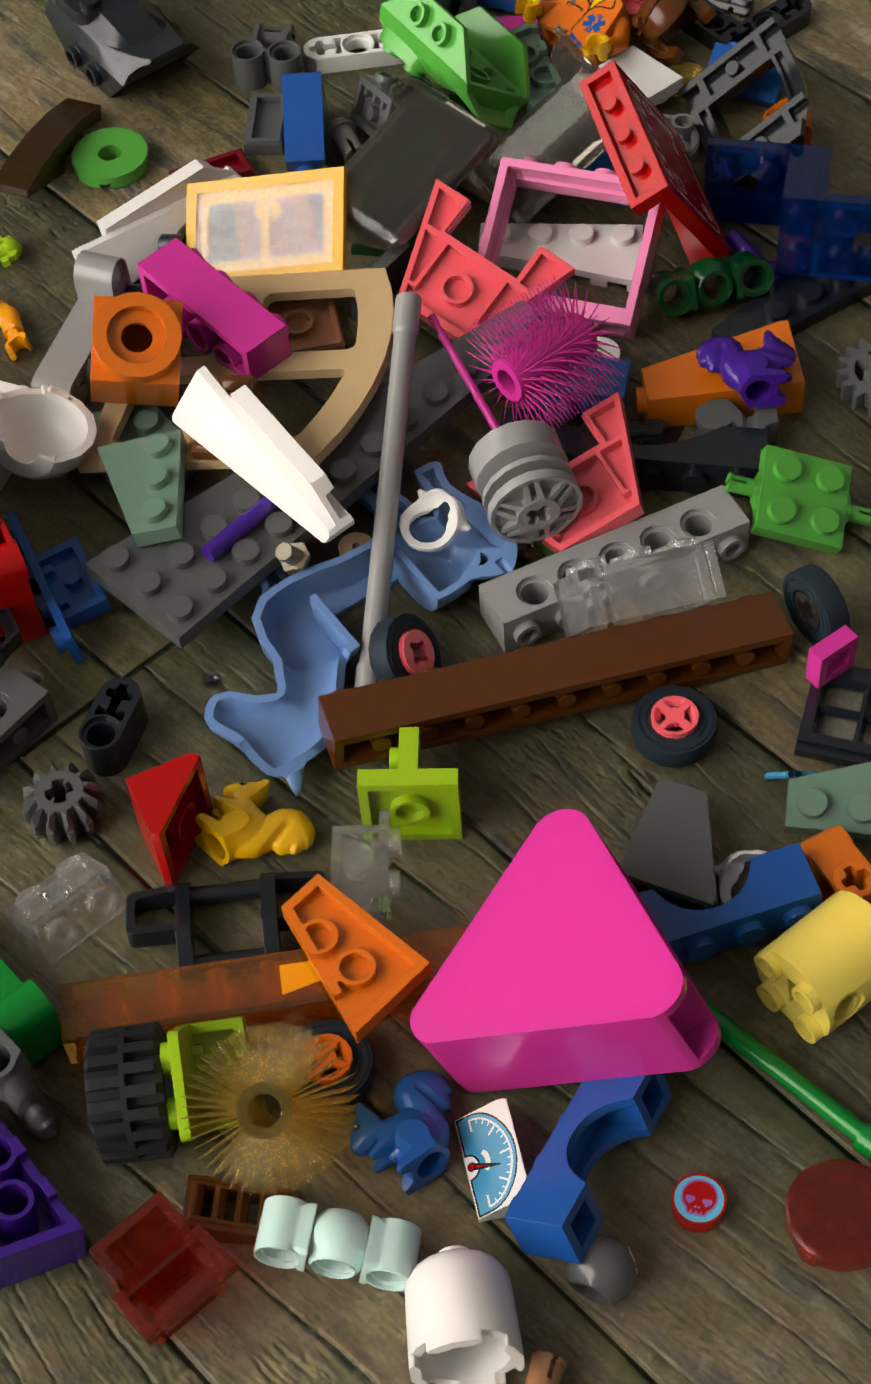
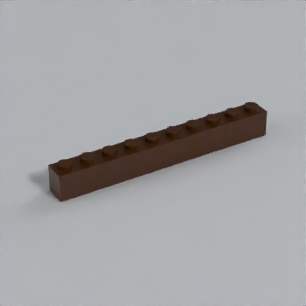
(554, 679)

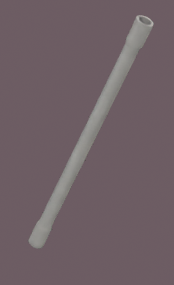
(405, 331)

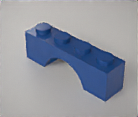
(772, 900)
(554, 1207)

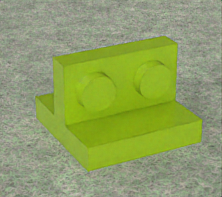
(418, 798)

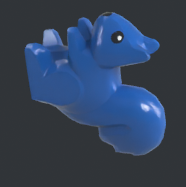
(412, 1137)

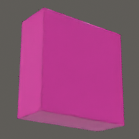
(831, 656)

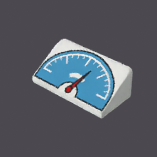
(491, 1158)

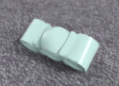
(337, 1243)

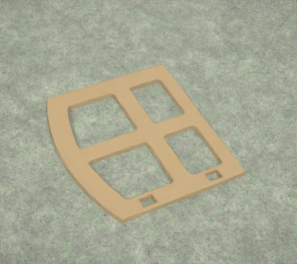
(359, 366)

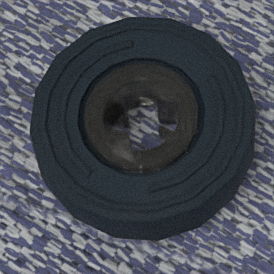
(814, 602)

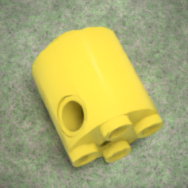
(820, 966)

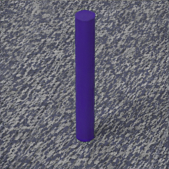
(238, 529)

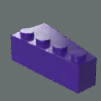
(34, 1223)

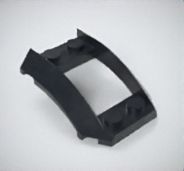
(738, 70)

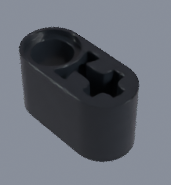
(116, 721)

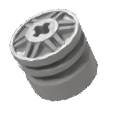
(525, 481)

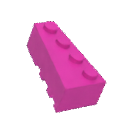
(216, 310)

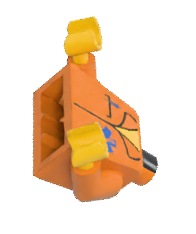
(597, 24)

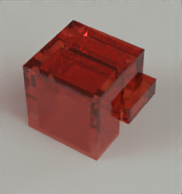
(161, 1269)

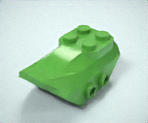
(461, 53)

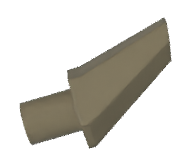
(293, 557)

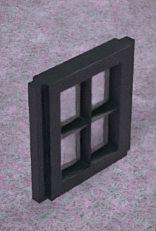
(838, 720)

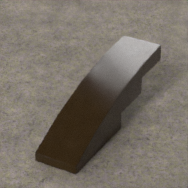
(43, 149)

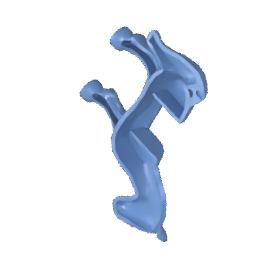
(311, 646)

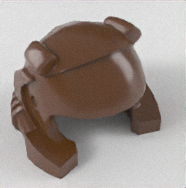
(661, 19)

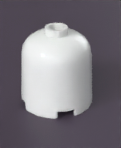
(461, 1319)

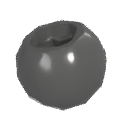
(606, 1271)

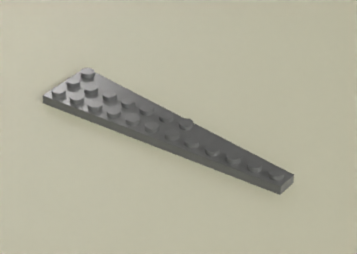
(185, 592)

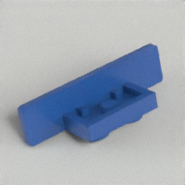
(64, 585)

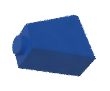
(304, 121)

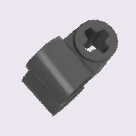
(266, 57)

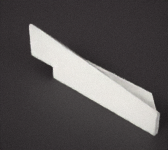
(136, 226)
(261, 452)

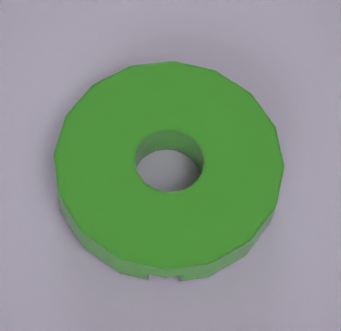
(118, 142)

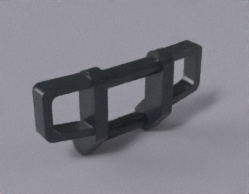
(186, 897)

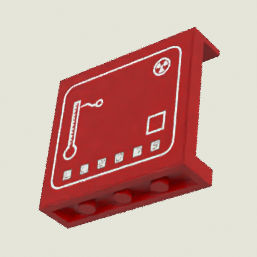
(652, 160)

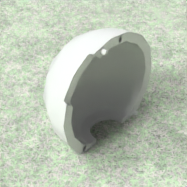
(44, 432)

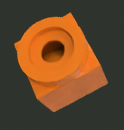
(136, 350)

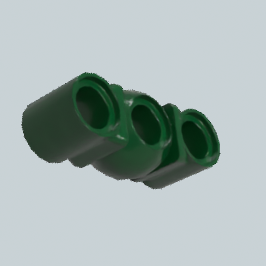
(728, 284)

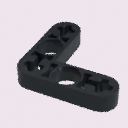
(789, 14)

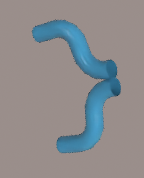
(787, 774)

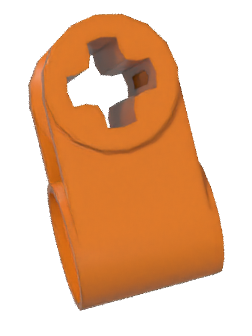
(837, 863)

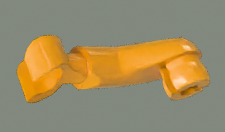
(13, 330)

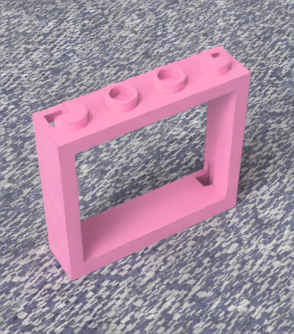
(572, 181)

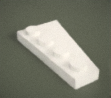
(594, 250)

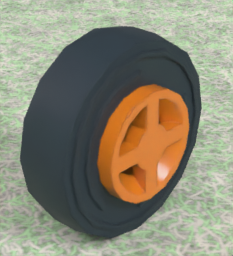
(358, 1055)

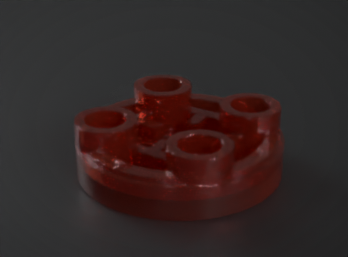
(831, 1215)

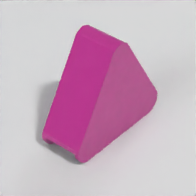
(563, 977)

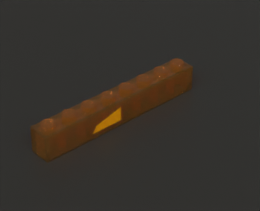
(259, 986)

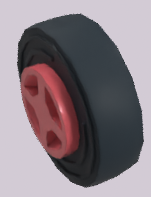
(402, 647)
(671, 709)

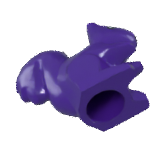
(750, 372)

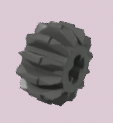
(63, 804)

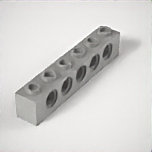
(524, 603)

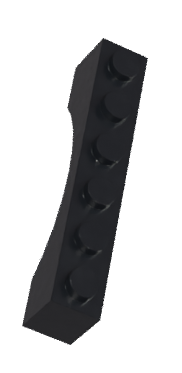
(677, 466)

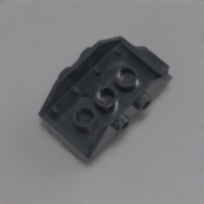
(117, 39)

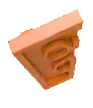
(353, 955)

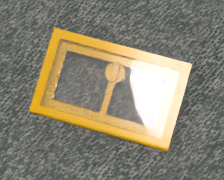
(270, 222)

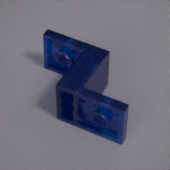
(793, 194)

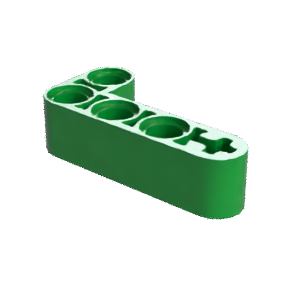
(27, 1016)

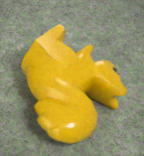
(248, 833)

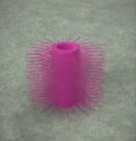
(545, 356)

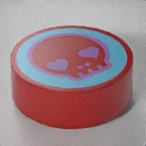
(698, 1202)

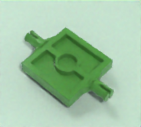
(800, 499)

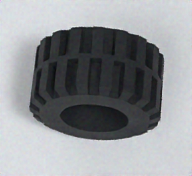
(128, 1094)

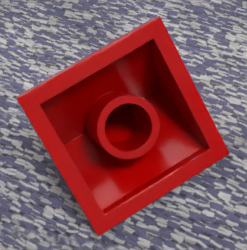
(166, 809)

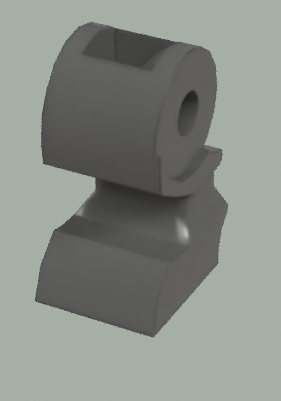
(724, 413)

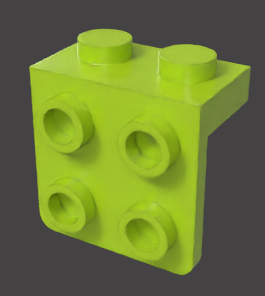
(179, 1059)

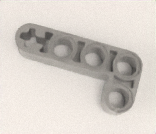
(69, 356)

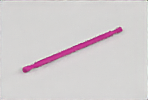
(464, 372)

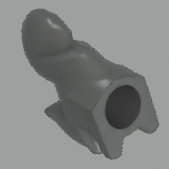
(23, 1095)

